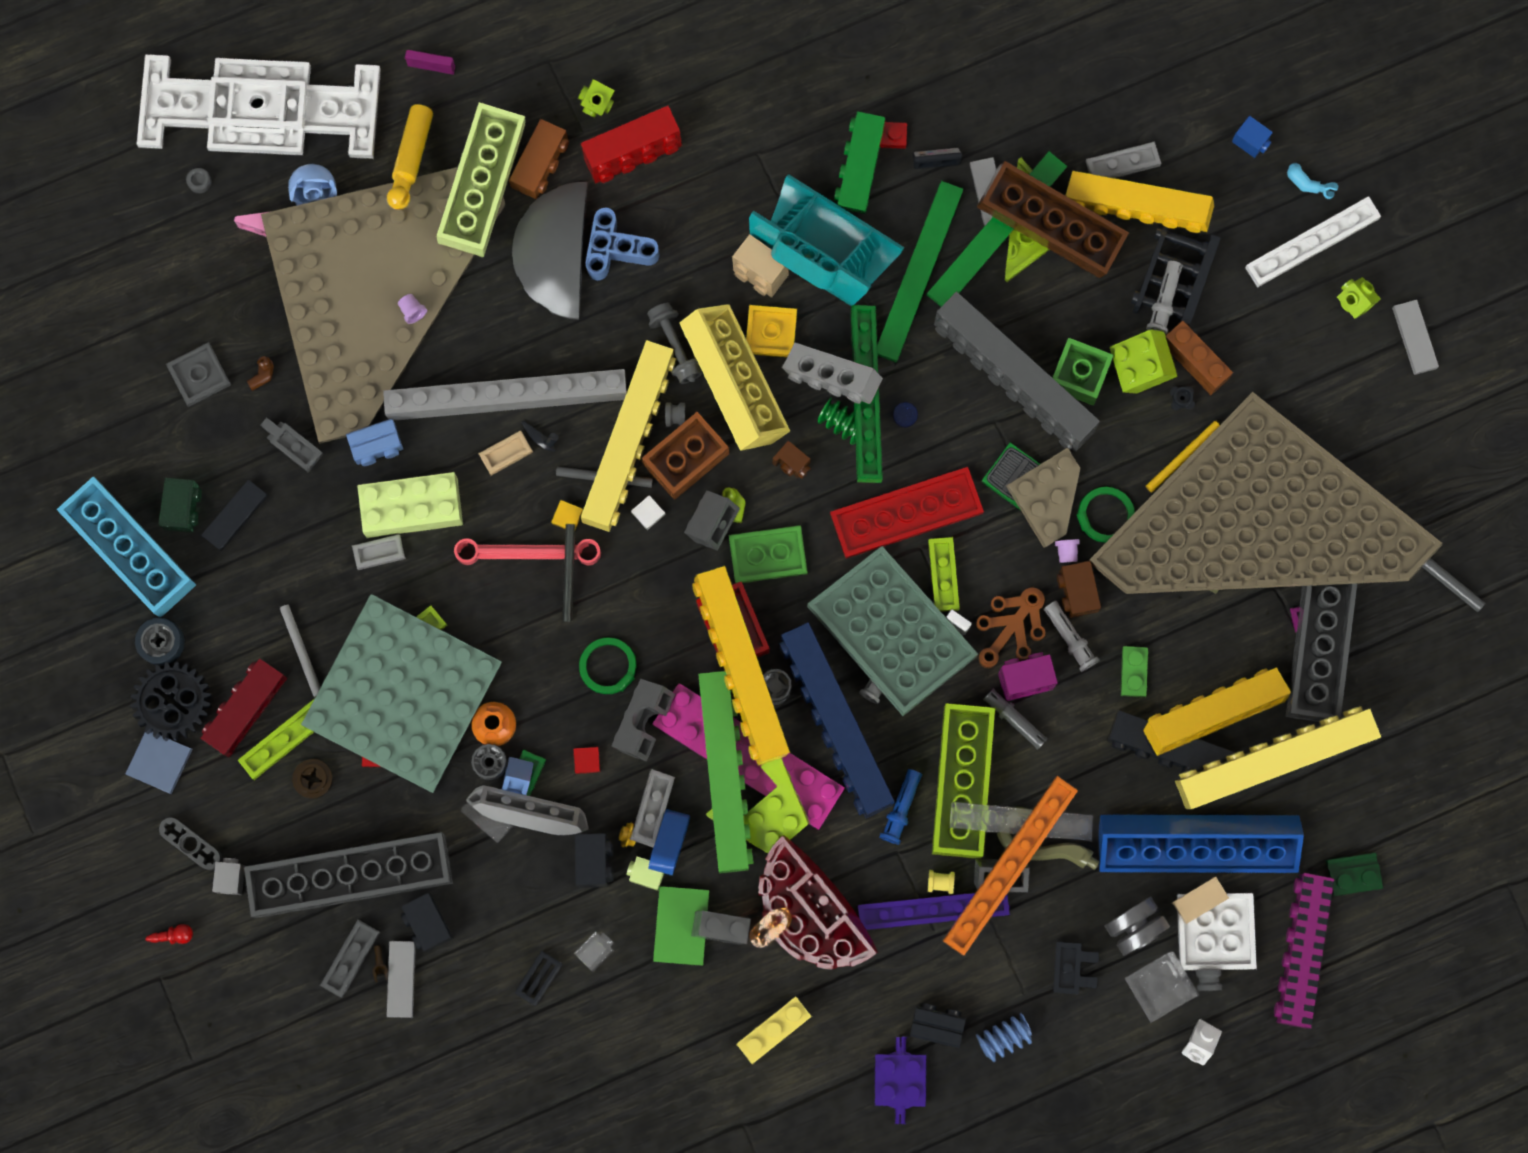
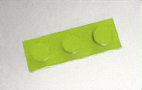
(943, 574)

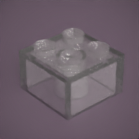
(1161, 986)

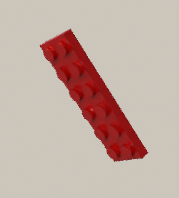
(906, 512)

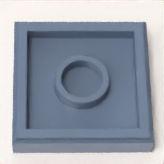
(159, 762)

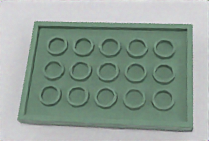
(892, 630)

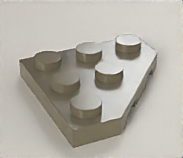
(1048, 495)

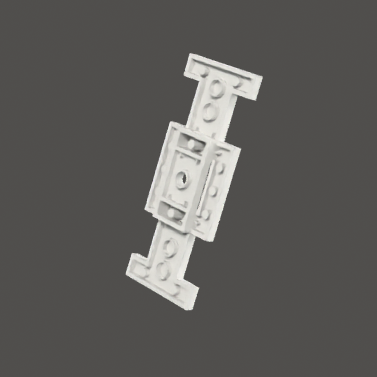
(287, 105)

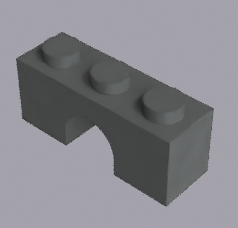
(646, 701)

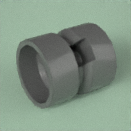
(778, 685)

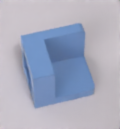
(517, 776)

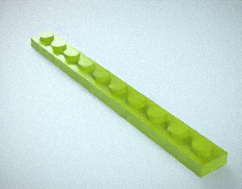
(292, 732)

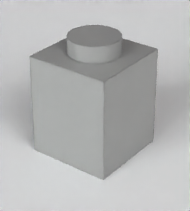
(228, 877)

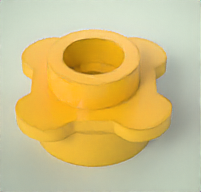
(625, 835)

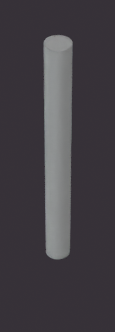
(300, 649)

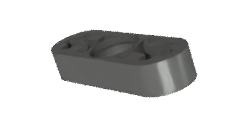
(180, 827)

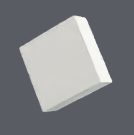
(648, 512)
(959, 622)

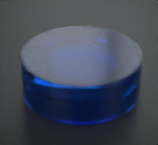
(905, 415)

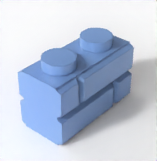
(375, 442)

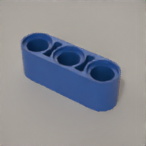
(669, 842)

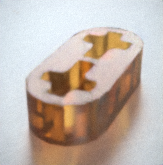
(774, 931)

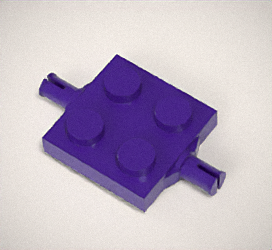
(900, 1080)

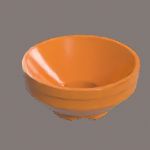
(502, 733)

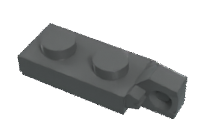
(292, 444)

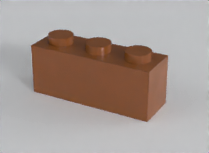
(539, 159)
(1197, 358)

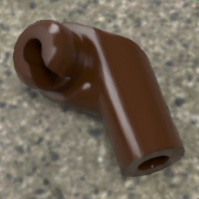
(264, 373)

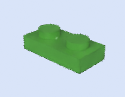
(1134, 671)

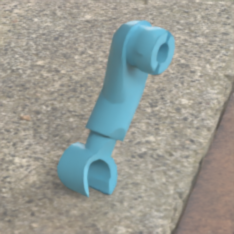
(1303, 182)

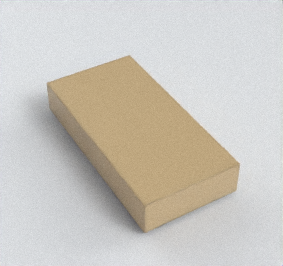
(505, 452)
(1200, 900)

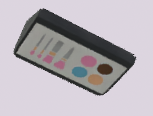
(937, 158)

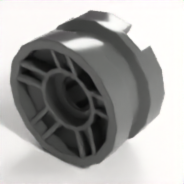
(490, 752)

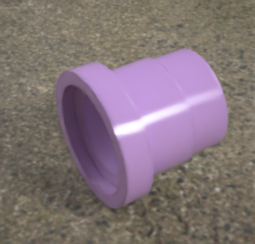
(411, 309)
(1067, 550)

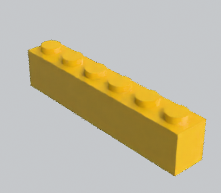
(1141, 201)
(1216, 711)

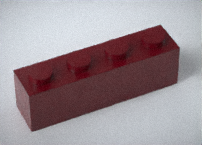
(243, 707)

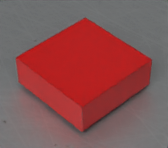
(586, 760)

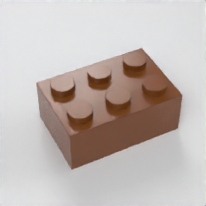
(685, 455)

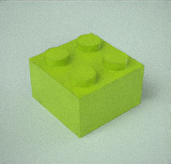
(1143, 361)

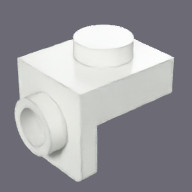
(1202, 1042)

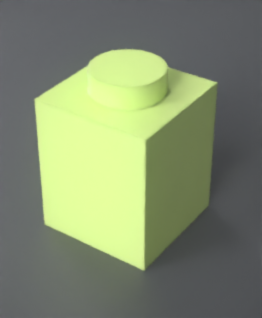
(642, 875)

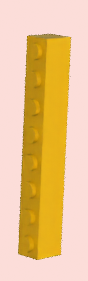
(741, 666)

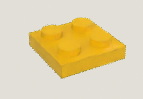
(771, 330)

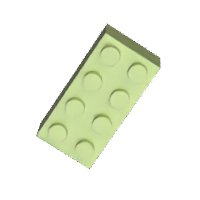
(410, 505)

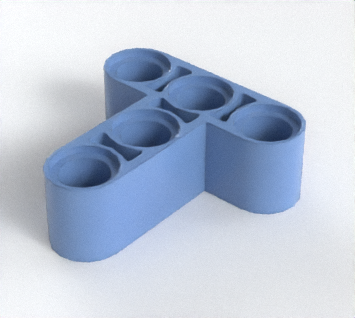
(614, 241)

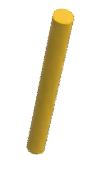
(1181, 458)

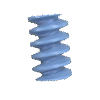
(1005, 1038)

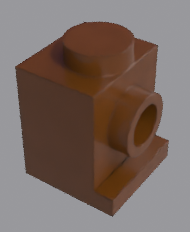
(792, 461)

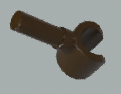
(380, 967)

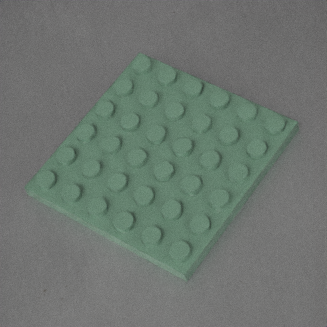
(401, 693)

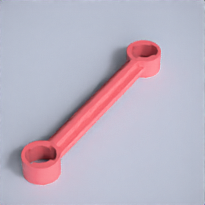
(524, 551)

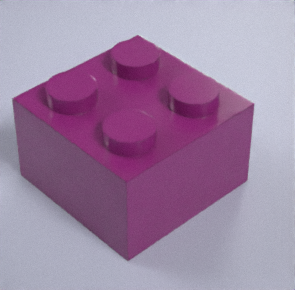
(1027, 677)

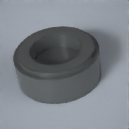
(198, 180)

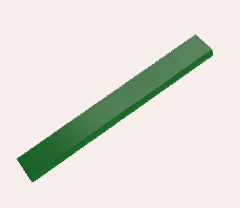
(987, 241)
(919, 271)
(866, 415)

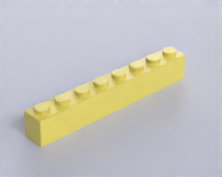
(628, 435)

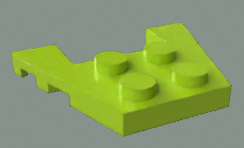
(777, 813)

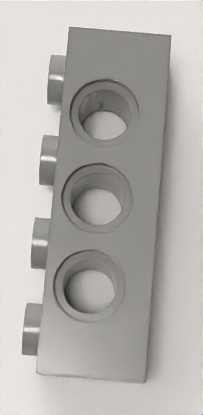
(803, 358)

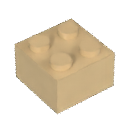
(755, 264)

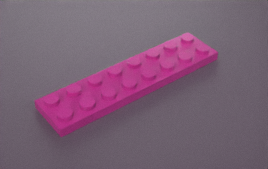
(814, 789)

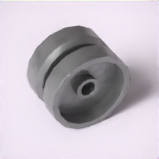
(1139, 929)

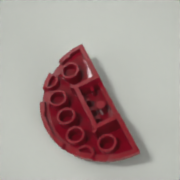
(823, 922)

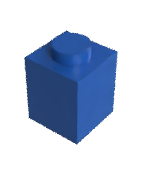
(1253, 137)

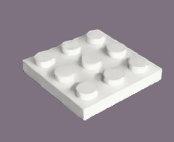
(1220, 937)

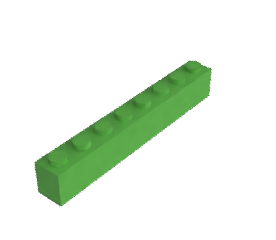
(724, 774)

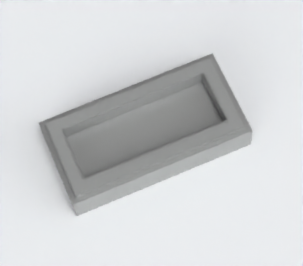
(378, 552)

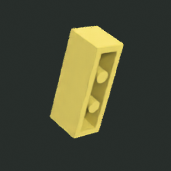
(774, 1030)

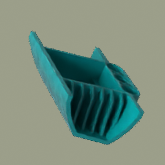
(824, 242)

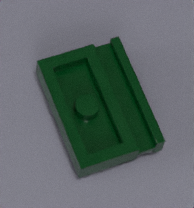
(1354, 874)

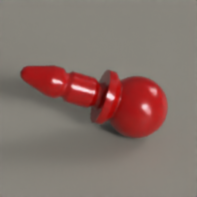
(181, 934)

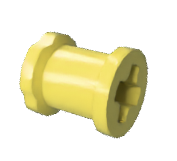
(941, 881)

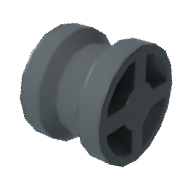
(675, 414)
(1208, 980)

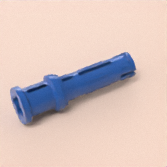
(898, 817)

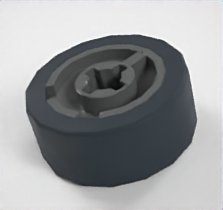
(169, 649)

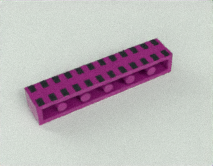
(1304, 950)

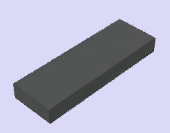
(350, 958)

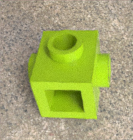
(604, 93)
(1358, 297)

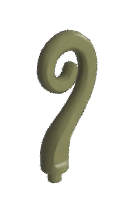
(1070, 851)

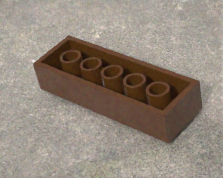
(1052, 219)

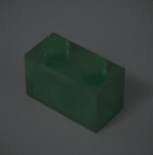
(179, 505)

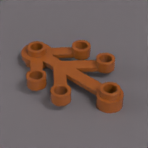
(1013, 624)

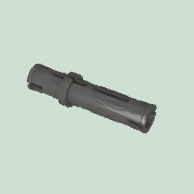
(1015, 719)

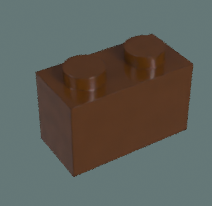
(1079, 589)

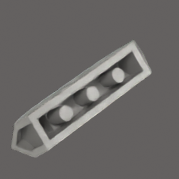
(528, 811)

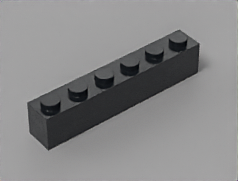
(1129, 734)

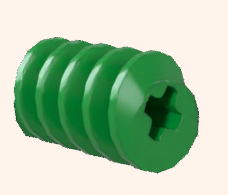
(839, 419)

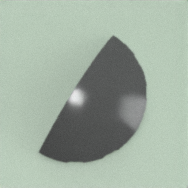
(550, 249)

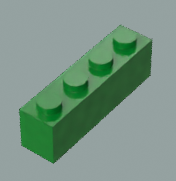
(861, 162)

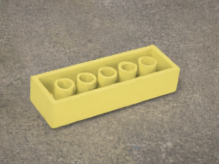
(734, 377)

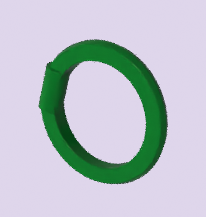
(1082, 516)
(624, 682)

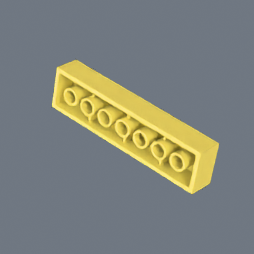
(1273, 760)

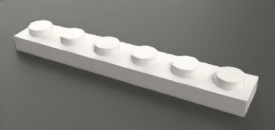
(1313, 242)

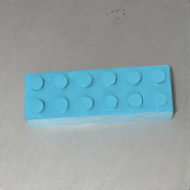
(126, 547)

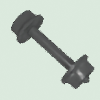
(662, 316)

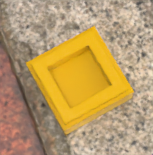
(567, 514)

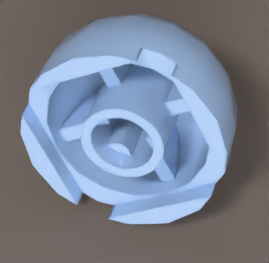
(311, 184)

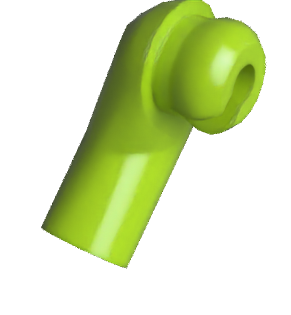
(737, 499)

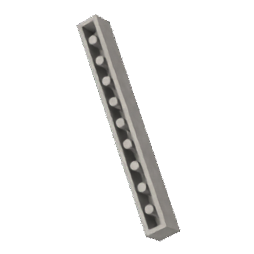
(505, 395)

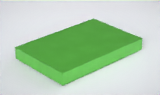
(768, 554)
(675, 926)

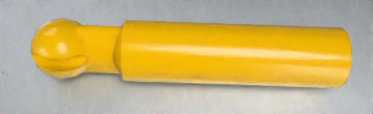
(409, 155)

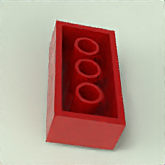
(631, 145)

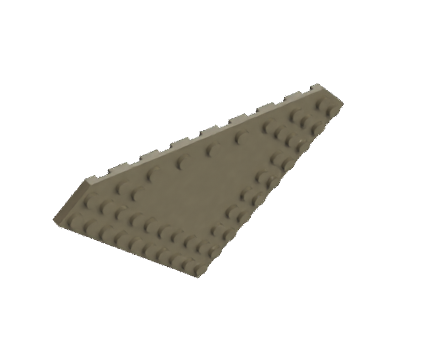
(341, 281)
(1262, 513)

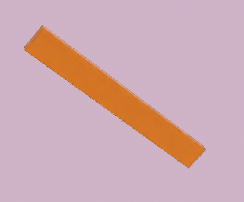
(1010, 865)

